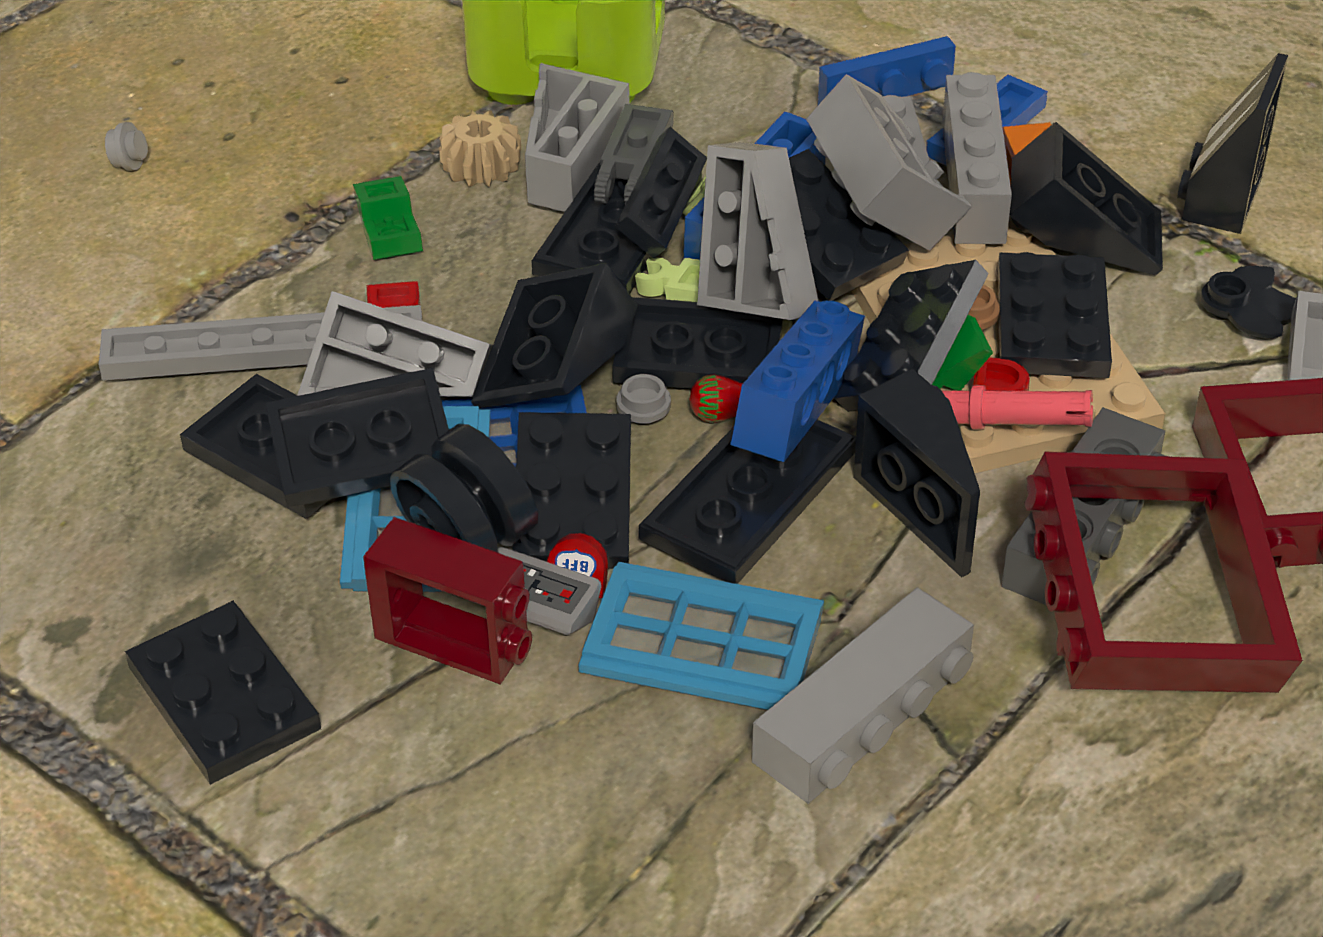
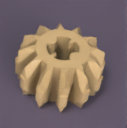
(480, 148)

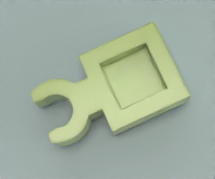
(674, 281)

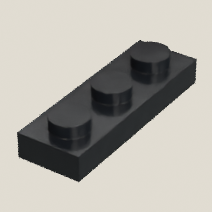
(661, 193)

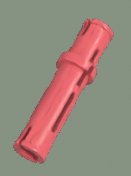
(1020, 407)

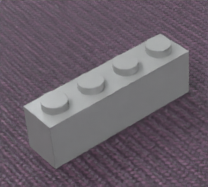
(977, 157)
(862, 695)

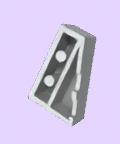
(569, 132)
(880, 167)
(753, 234)
(372, 343)

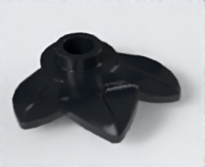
(1249, 300)

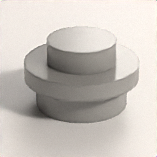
(126, 146)
(644, 398)

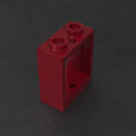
(401, 616)

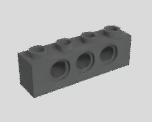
(1098, 518)

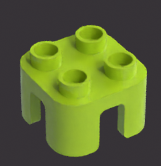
(587, 36)

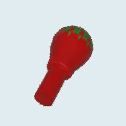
(715, 398)

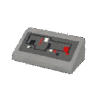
(558, 596)

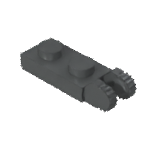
(630, 148)

